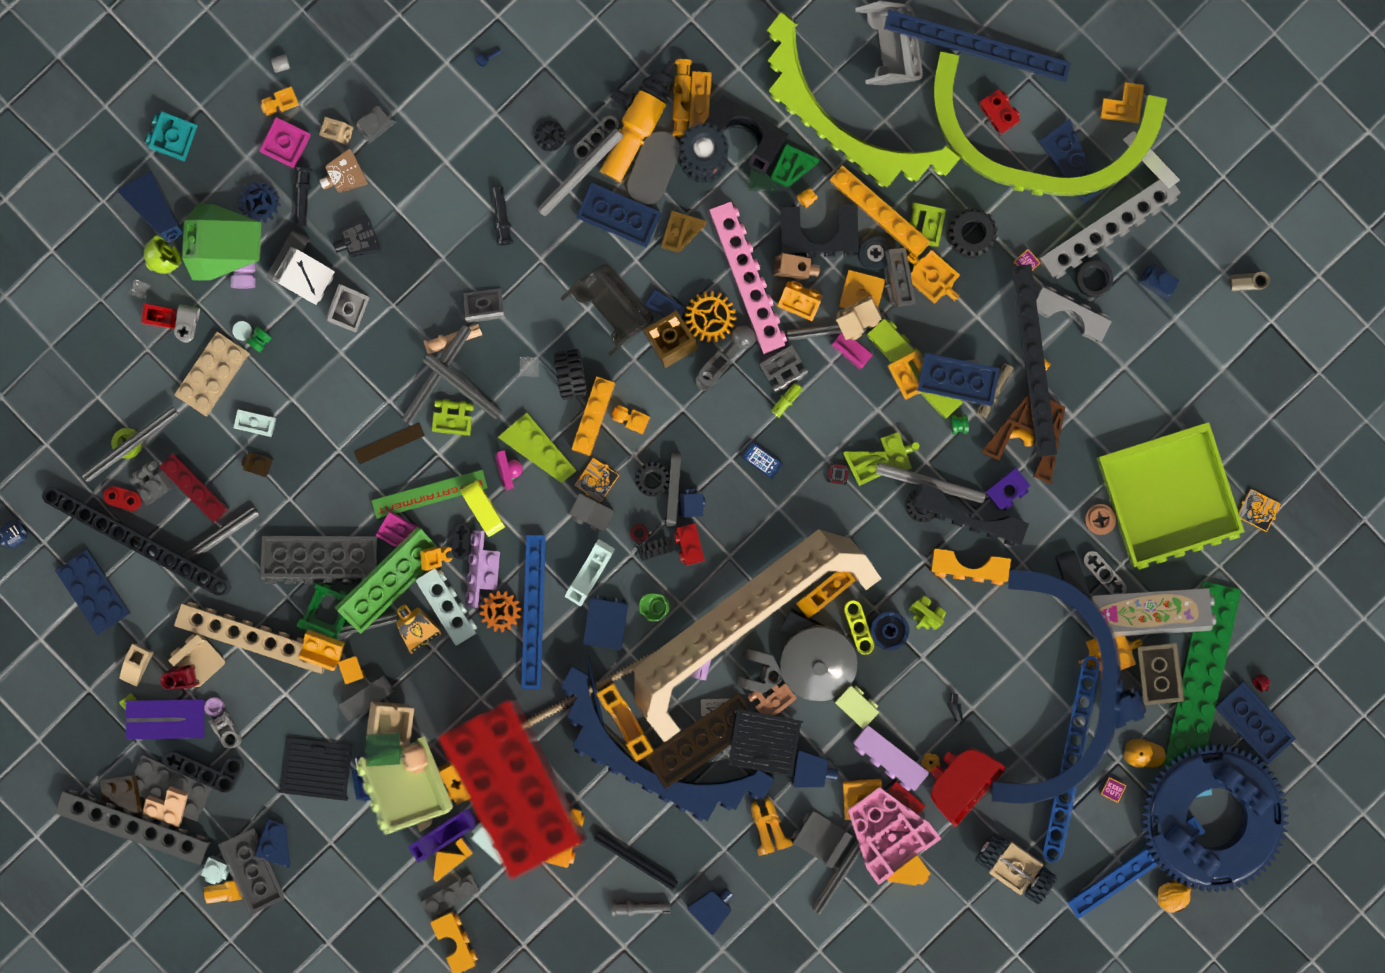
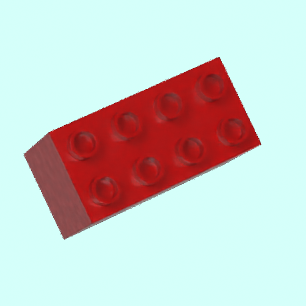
(513, 788)

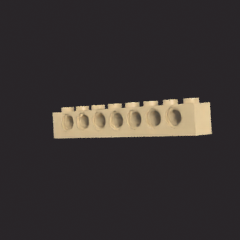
(186, 621)

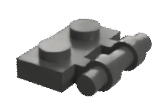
(779, 364)
(153, 488)

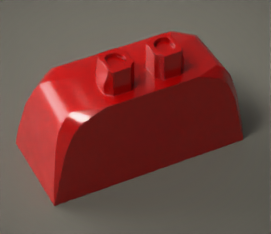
(963, 782)

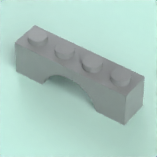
(1093, 325)

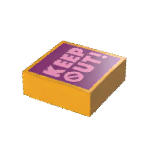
(1027, 258)
(1113, 789)

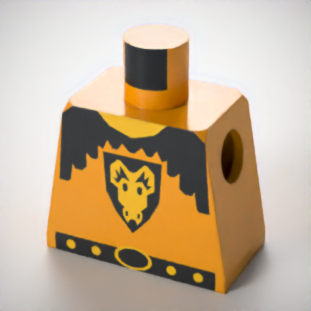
(416, 628)

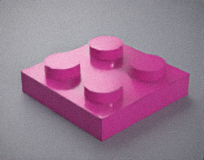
(285, 143)

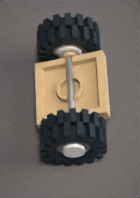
(1016, 868)

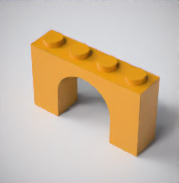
(626, 721)

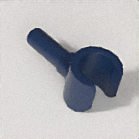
(483, 60)

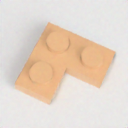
(167, 811)

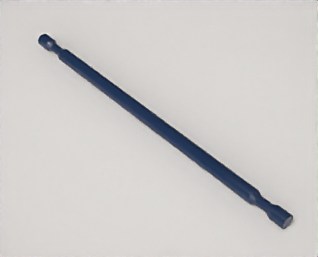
(594, 689)

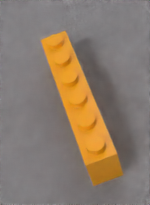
(879, 211)

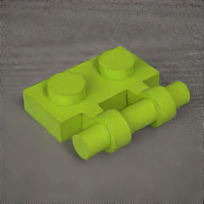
(452, 423)

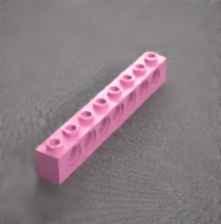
(731, 212)

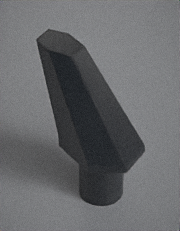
(955, 708)

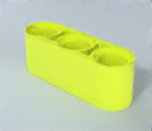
(482, 508)
(865, 634)

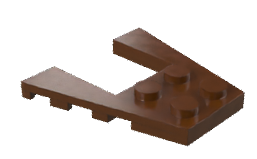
(1022, 418)

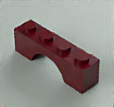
(188, 482)

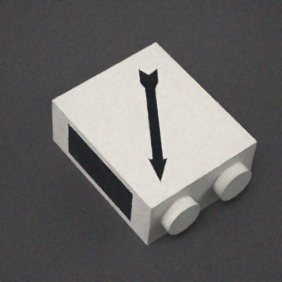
(303, 275)

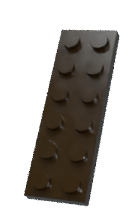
(696, 743)

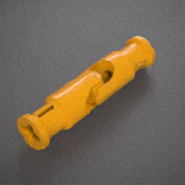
(682, 83)

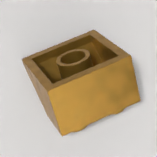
(671, 339)

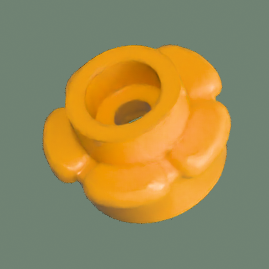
(930, 757)

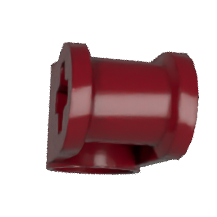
(179, 677)

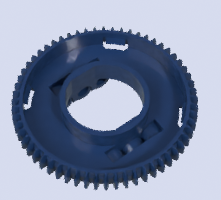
(1259, 829)

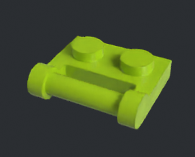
(932, 222)

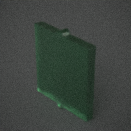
(383, 749)

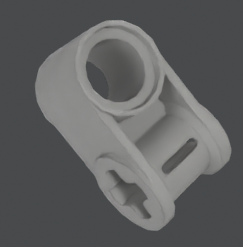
(186, 319)
(225, 729)

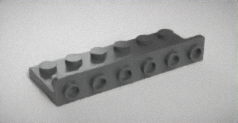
(318, 559)

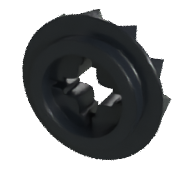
(550, 145)

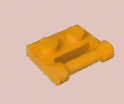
(904, 375)

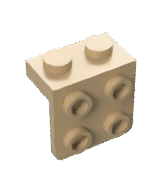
(201, 654)

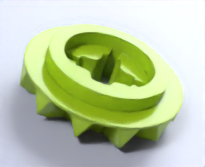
(118, 440)

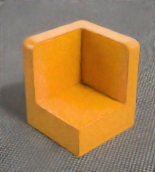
(351, 670)

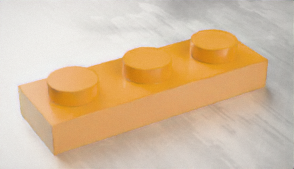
(700, 97)

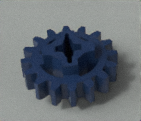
(263, 196)

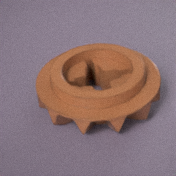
(1104, 511)

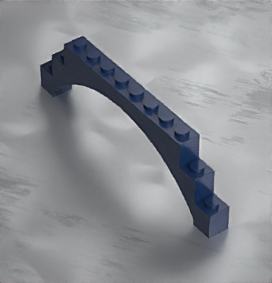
(690, 796)

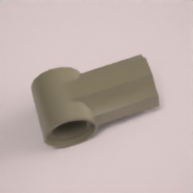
(1246, 282)

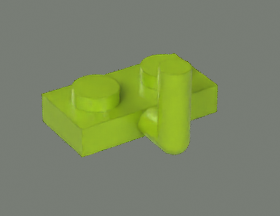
(897, 451)

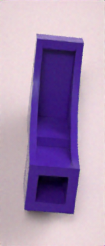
(443, 835)

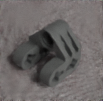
(770, 665)

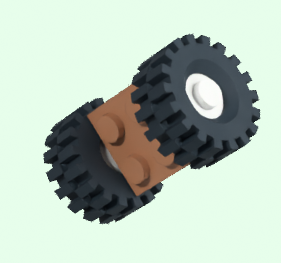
(703, 152)

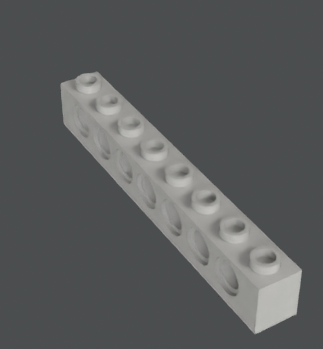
(1050, 260)

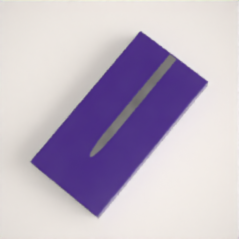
(164, 719)

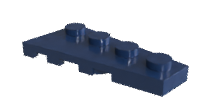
(1067, 154)

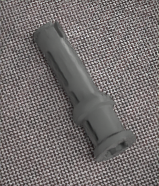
(630, 908)

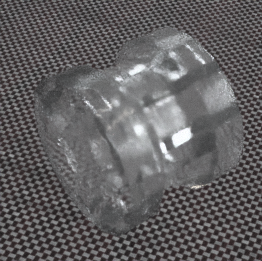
(138, 289)

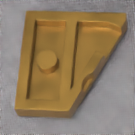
(681, 231)

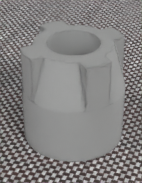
(280, 63)

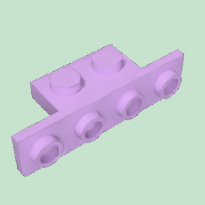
(482, 569)

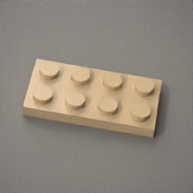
(211, 374)

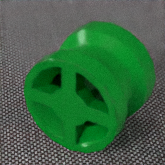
(959, 424)

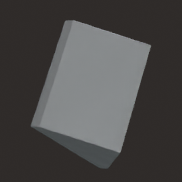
(484, 305)
(347, 308)

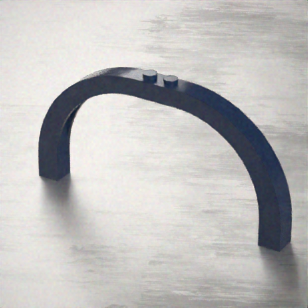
(1109, 698)

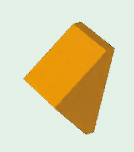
(446, 862)

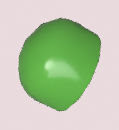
(654, 606)

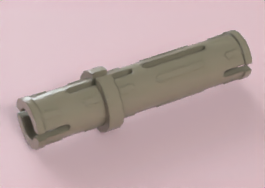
(1004, 374)

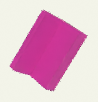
(852, 351)

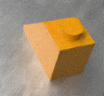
(911, 872)

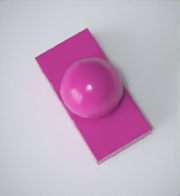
(508, 469)

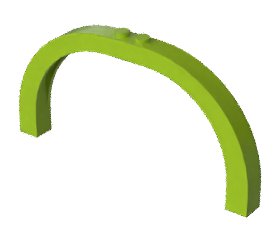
(1035, 182)

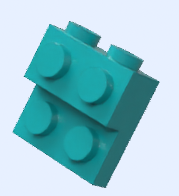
(170, 136)

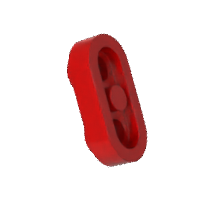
(122, 498)

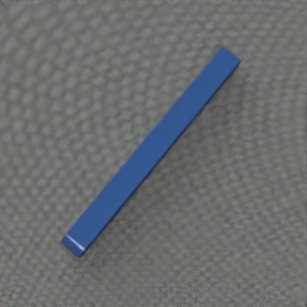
(1078, 750)

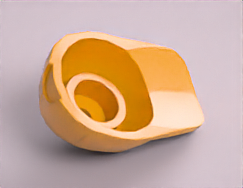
(1152, 755)

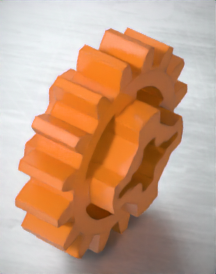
(493, 605)

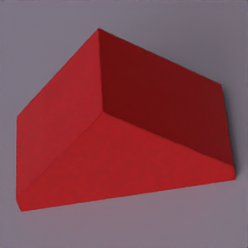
(158, 316)

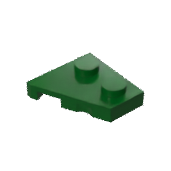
(792, 166)

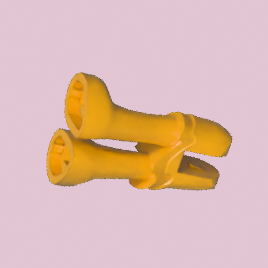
(772, 818)

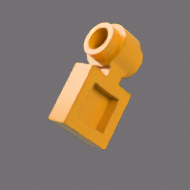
(284, 99)
(635, 421)

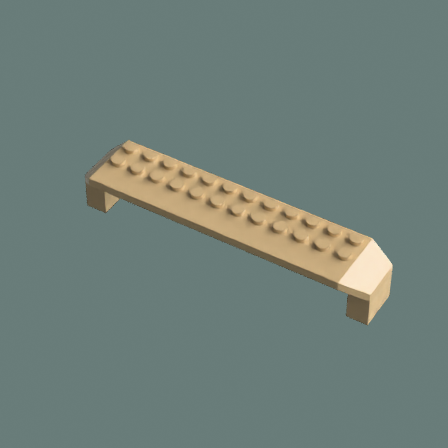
(739, 614)

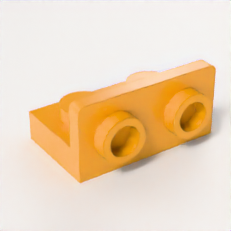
(800, 300)
(321, 650)

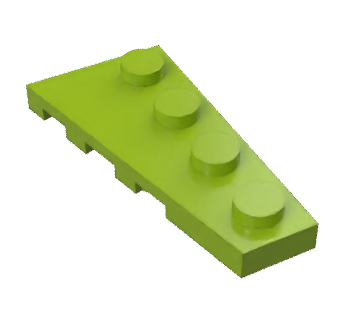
(533, 444)

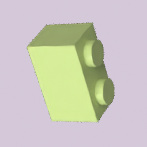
(857, 707)

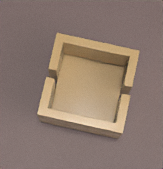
(391, 719)

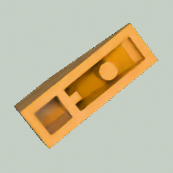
(825, 592)

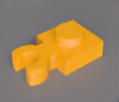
(433, 557)

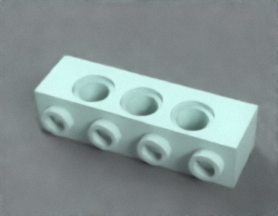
(426, 585)

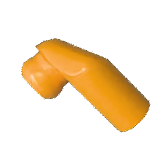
(1024, 435)

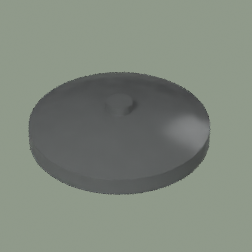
(818, 663)

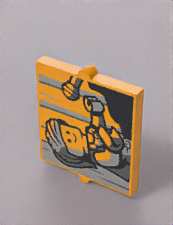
(597, 480)
(1258, 510)

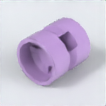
(243, 277)

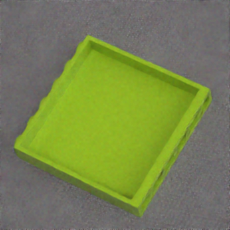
(1170, 496)

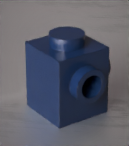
(691, 503)

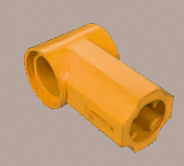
(222, 892)

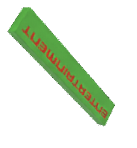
(426, 494)

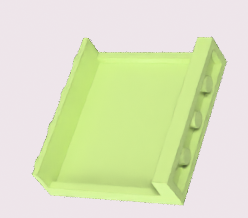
(402, 796)

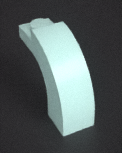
(590, 572)

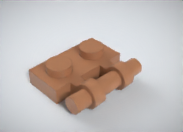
(774, 702)

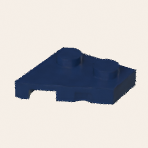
(273, 844)

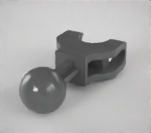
(742, 338)

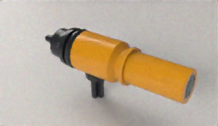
(639, 120)

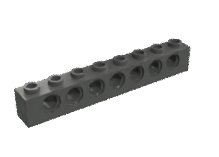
(67, 808)

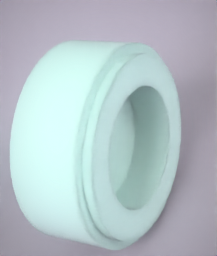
(242, 330)

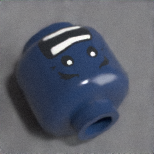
(13, 534)

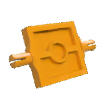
(933, 277)
(1125, 650)

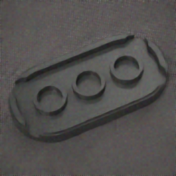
(653, 168)

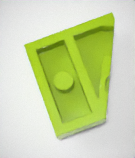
(865, 463)

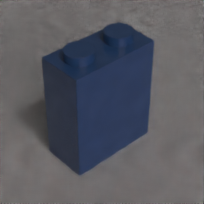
(606, 622)

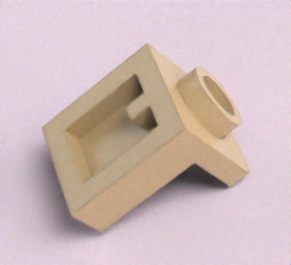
(336, 130)

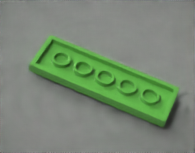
(385, 582)

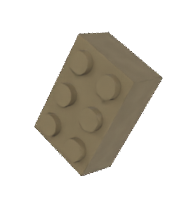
(1161, 674)

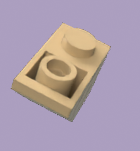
(135, 664)

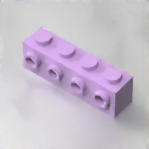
(890, 757)

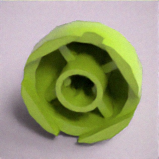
(160, 256)

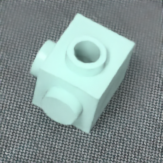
(215, 870)

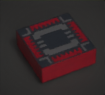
(838, 474)

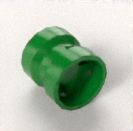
(255, 342)

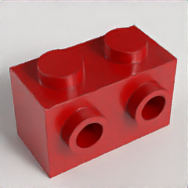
(1000, 112)
(690, 544)

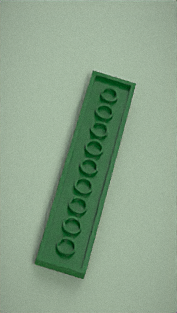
(1203, 676)

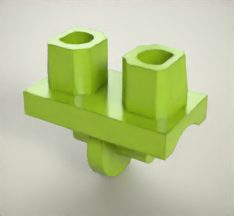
(925, 616)

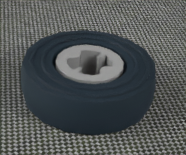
(868, 260)

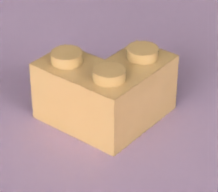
(858, 316)

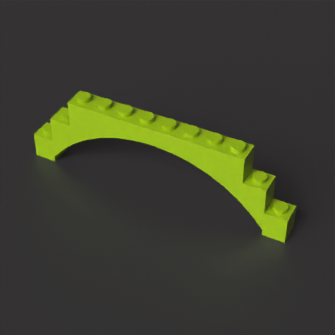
(795, 94)

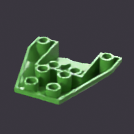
(219, 241)

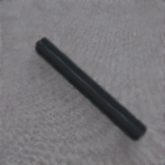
(635, 860)

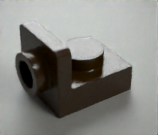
(257, 464)

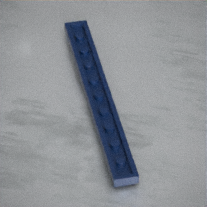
(976, 45)

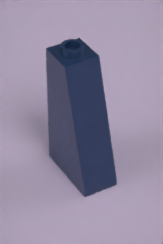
(152, 205)

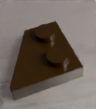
(122, 792)

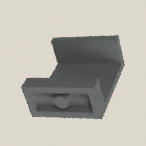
(821, 838)

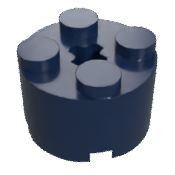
(899, 635)
(1131, 709)

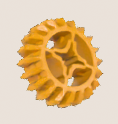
(716, 301)

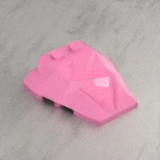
(889, 833)

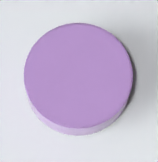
(214, 706)

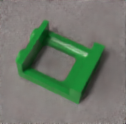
(309, 621)

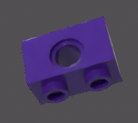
(1016, 481)

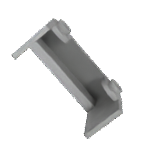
(899, 52)

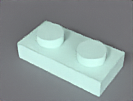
(254, 423)

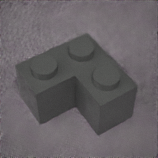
(592, 513)

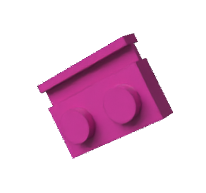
(395, 529)

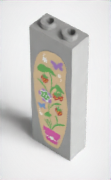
(1158, 611)

